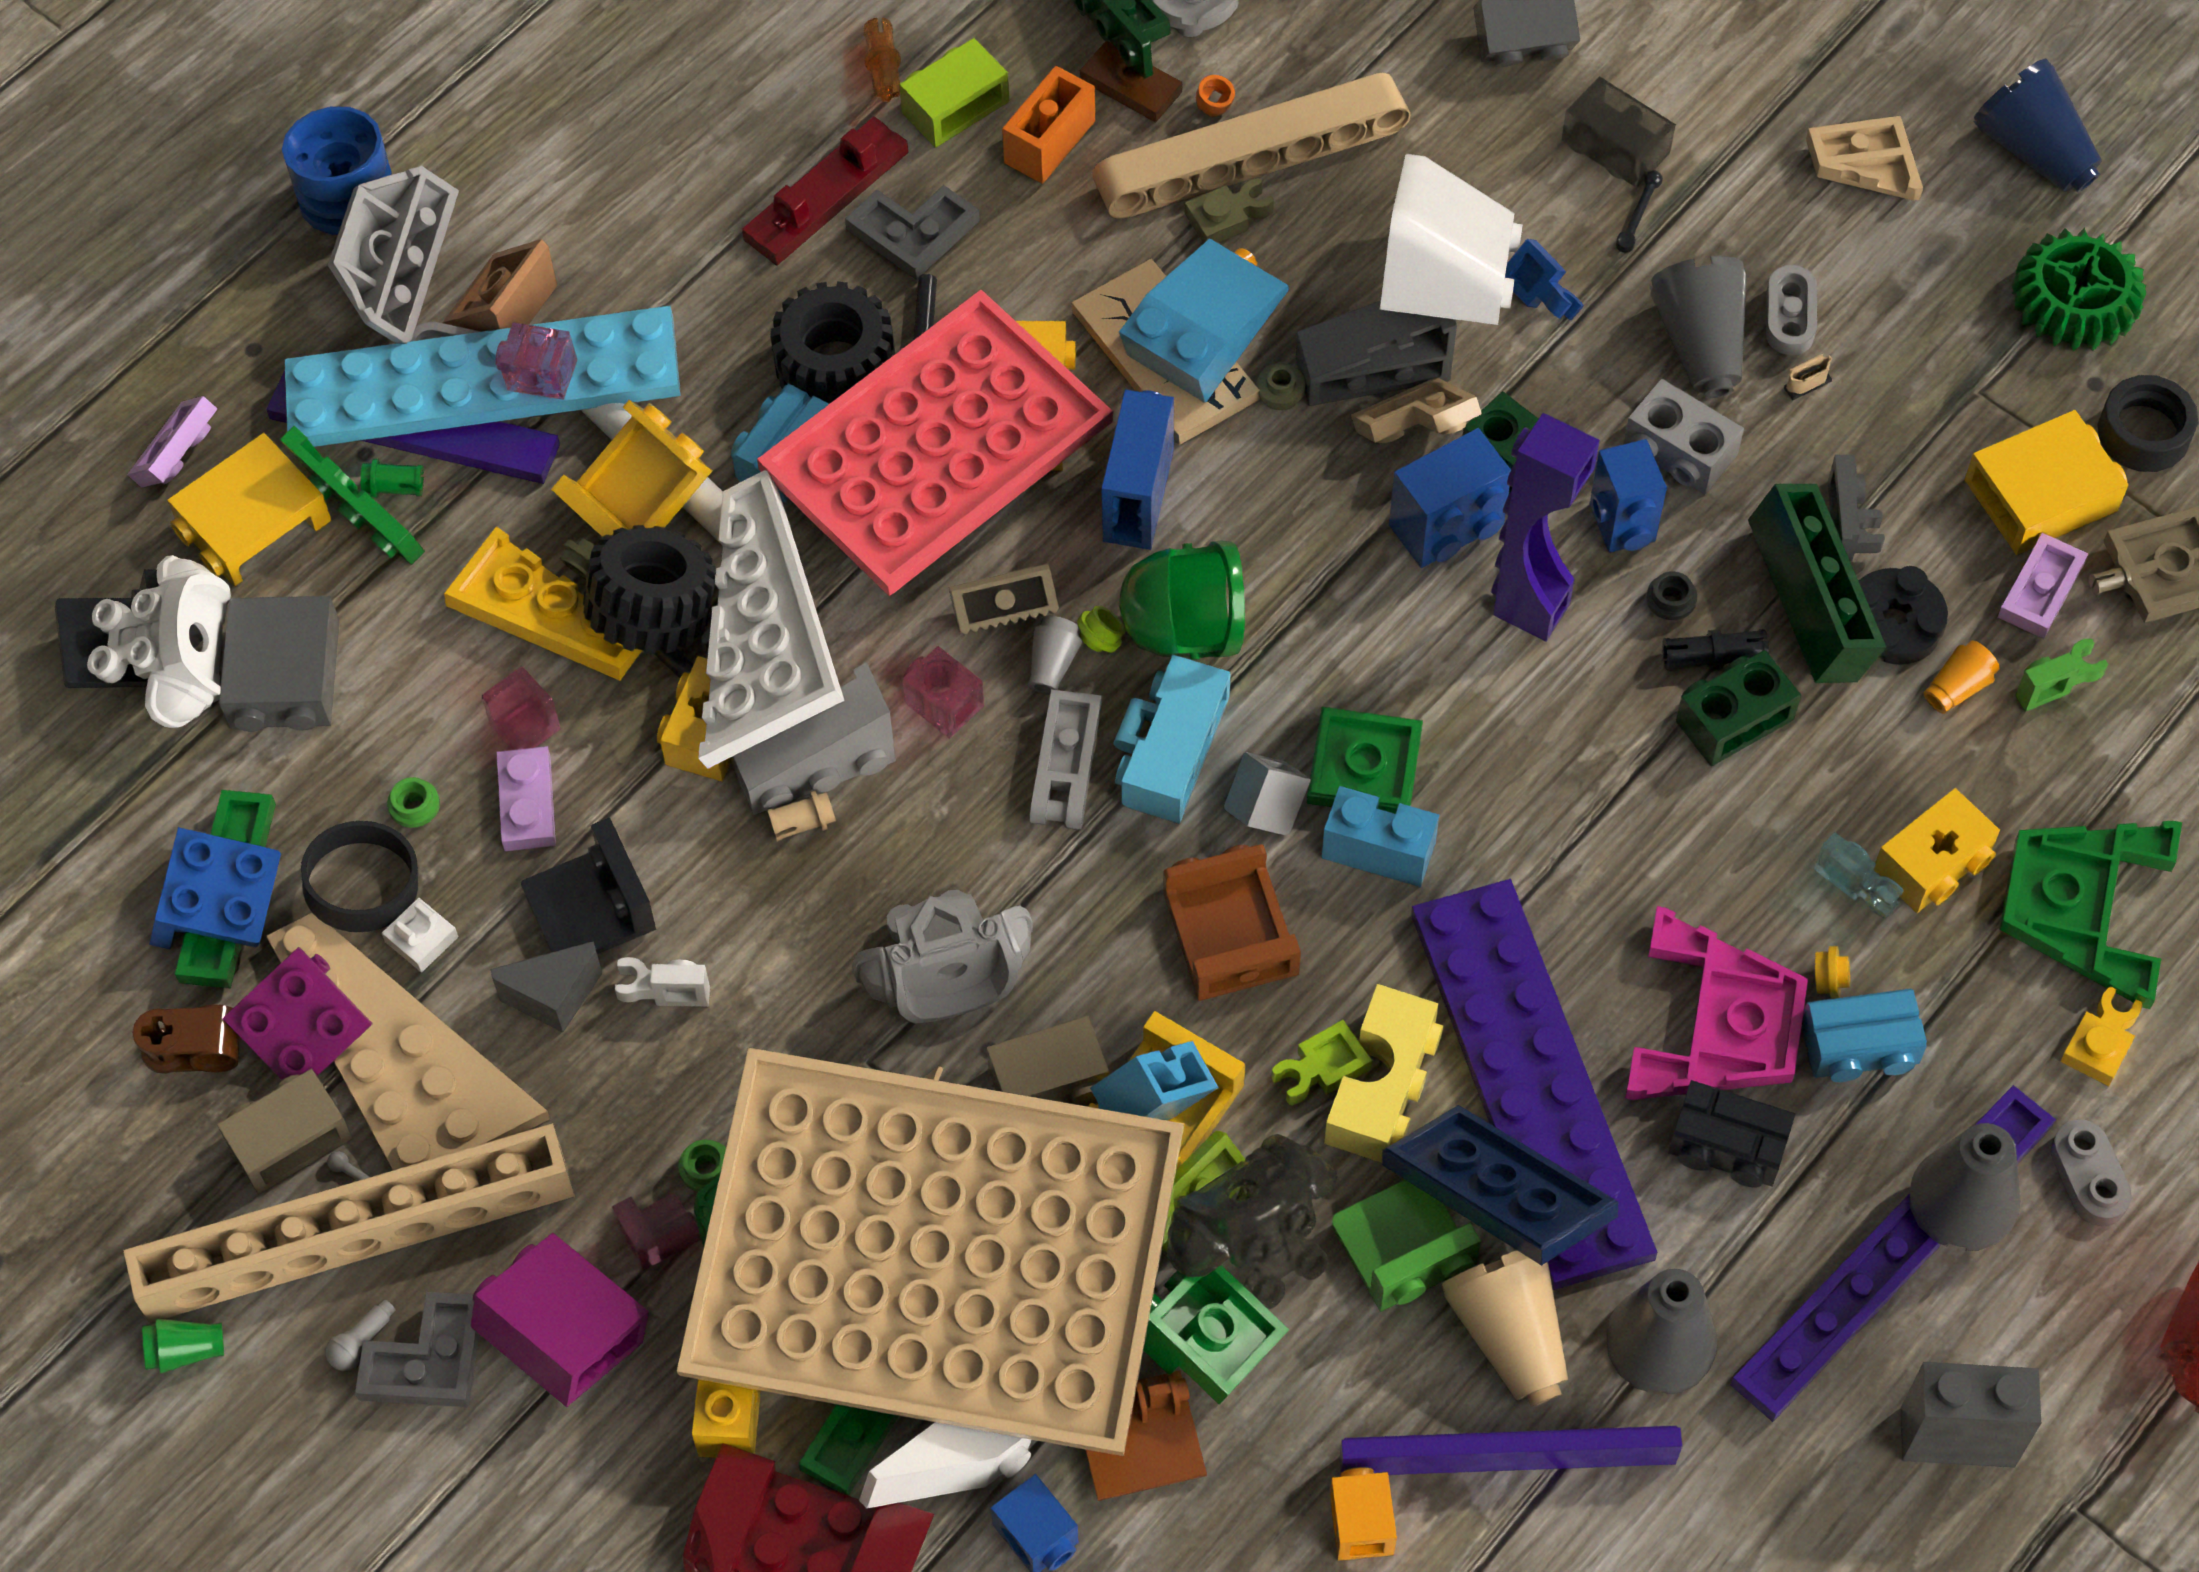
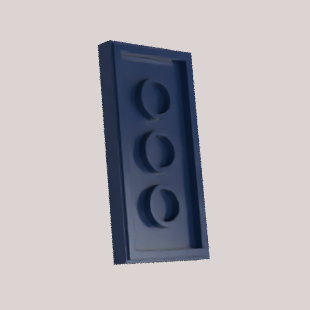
(1500, 1184)

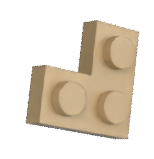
(1431, 404)

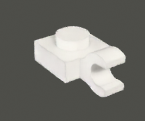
(669, 984)

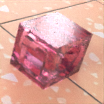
(537, 360)
(948, 709)

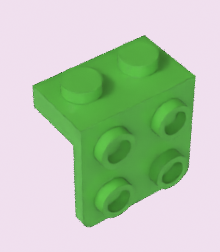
(1404, 1243)

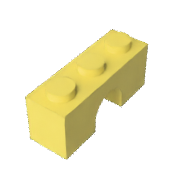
(1370, 1114)

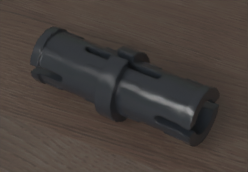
(1713, 649)

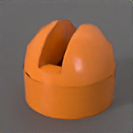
(1205, 90)

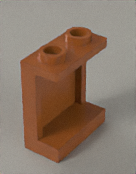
(1229, 922)

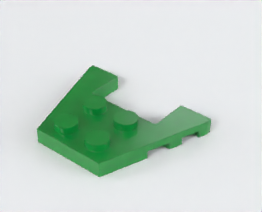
(2065, 893)

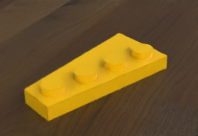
(530, 602)

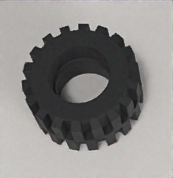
(826, 317)
(649, 589)

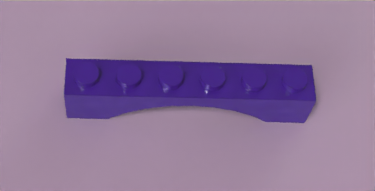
(1547, 477)

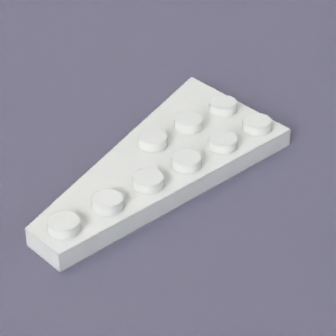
(765, 634)

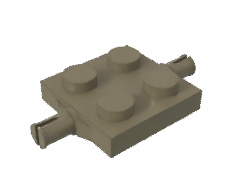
(2155, 564)

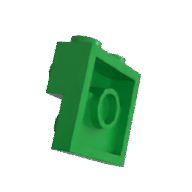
(1210, 1330)

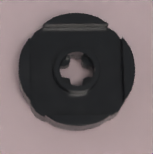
(1918, 599)

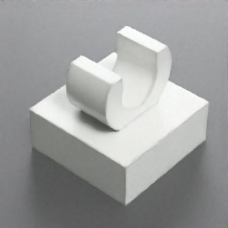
(420, 935)

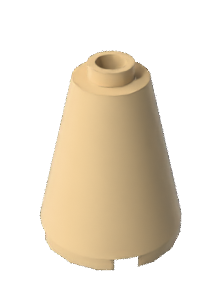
(1514, 1323)

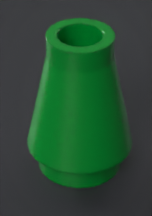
(180, 1343)

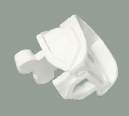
(162, 639)

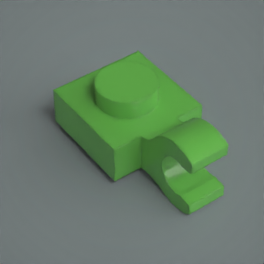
(2054, 678)

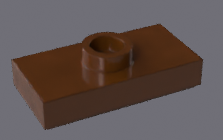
(1124, 84)

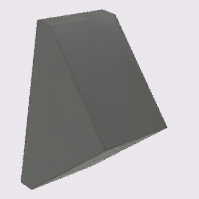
(550, 984)

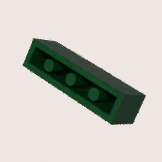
(1816, 583)

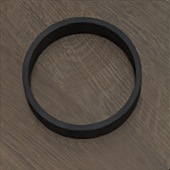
(353, 833)

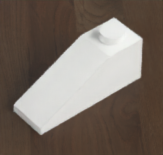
(944, 1462)

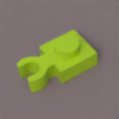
(1323, 1061)

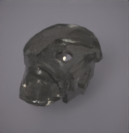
(1263, 1223)

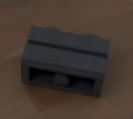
(1731, 1135)

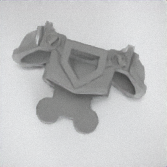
(945, 957)

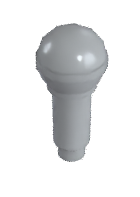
(345, 1349)

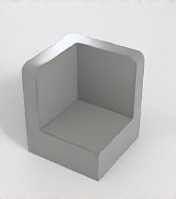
(1266, 793)

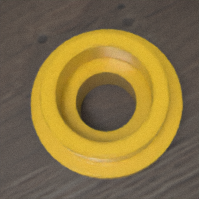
(1831, 972)

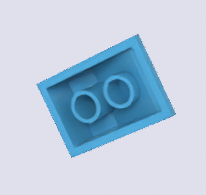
(1201, 318)

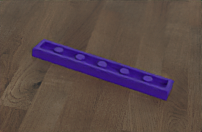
(484, 446)
(1513, 1450)

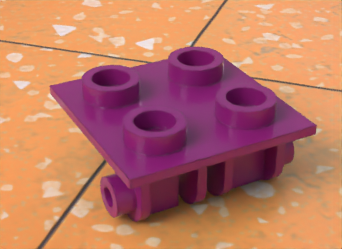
(298, 1017)

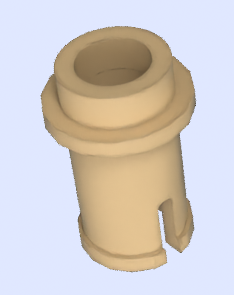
(802, 815)

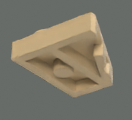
(1867, 156)

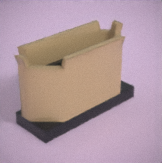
(1808, 376)

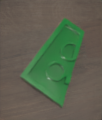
(356, 506)

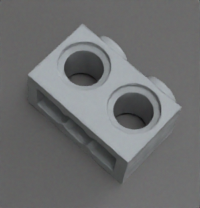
(1688, 429)

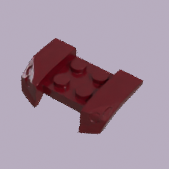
(777, 1523)

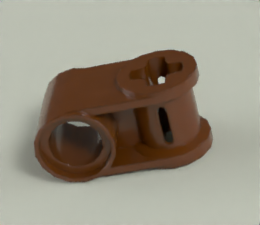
(190, 1040)

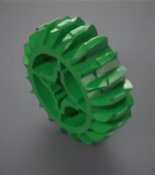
(2101, 309)

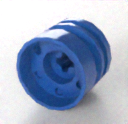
(328, 158)

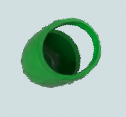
(1179, 602)

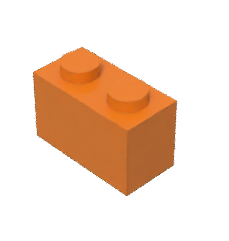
(1049, 124)

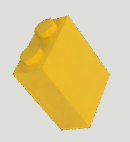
(2046, 481)

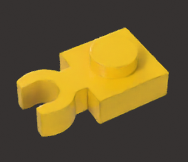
(2102, 1040)

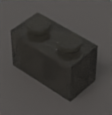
(1617, 132)

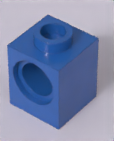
(1036, 1526)

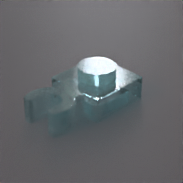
(1853, 872)

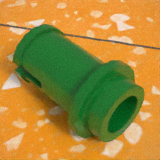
(392, 479)

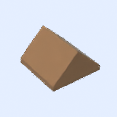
(507, 289)

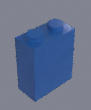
(1138, 469)

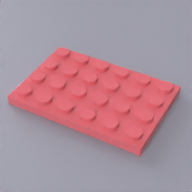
(935, 441)

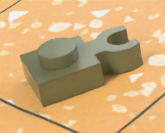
(1225, 214)

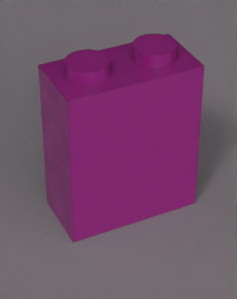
(558, 1318)

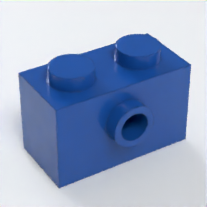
(1627, 496)

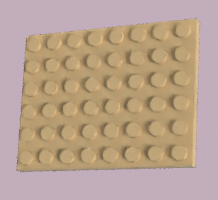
(933, 1251)

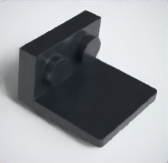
(80, 637)
(591, 897)

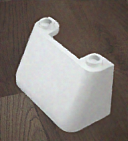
(1447, 247)

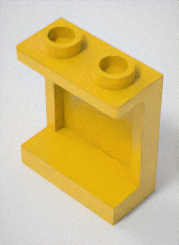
(638, 476)
(245, 507)
(1227, 1071)

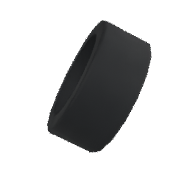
(2157, 394)

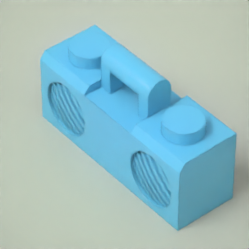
(1183, 725)

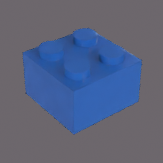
(1449, 498)

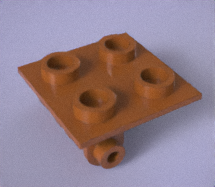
(1159, 1443)

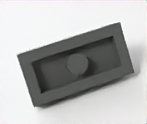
(1845, 492)

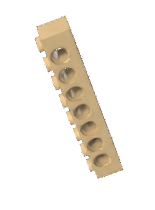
(348, 1223)

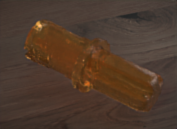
(882, 59)

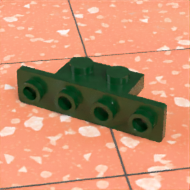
(1129, 27)

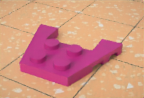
(1743, 1018)

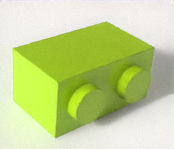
(954, 92)

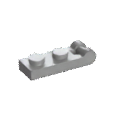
(1066, 757)

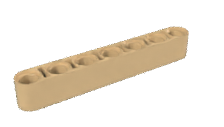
(1250, 145)

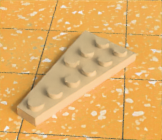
(409, 1070)

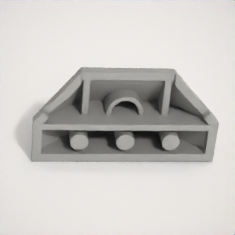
(392, 248)

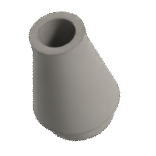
(1052, 652)

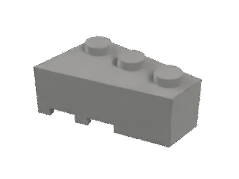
(821, 750)

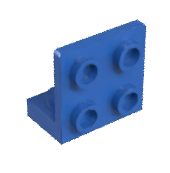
(215, 889)

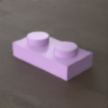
(182, 430)
(2042, 585)
(526, 798)

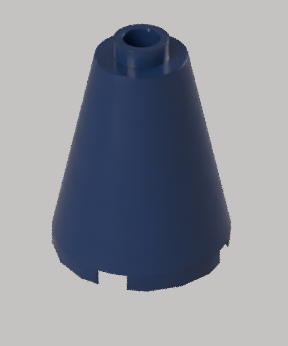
(2042, 128)

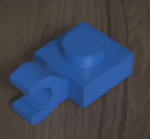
(1537, 280)

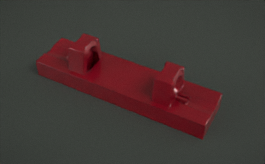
(824, 190)

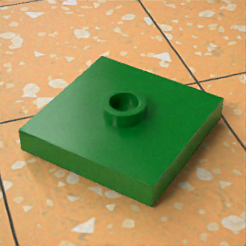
(1365, 755)

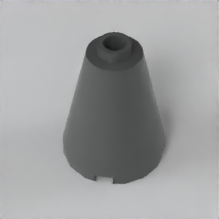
(1705, 320)
(1968, 1189)
(1663, 1334)

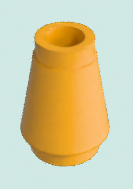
(1963, 675)

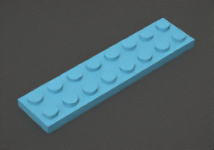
(458, 384)

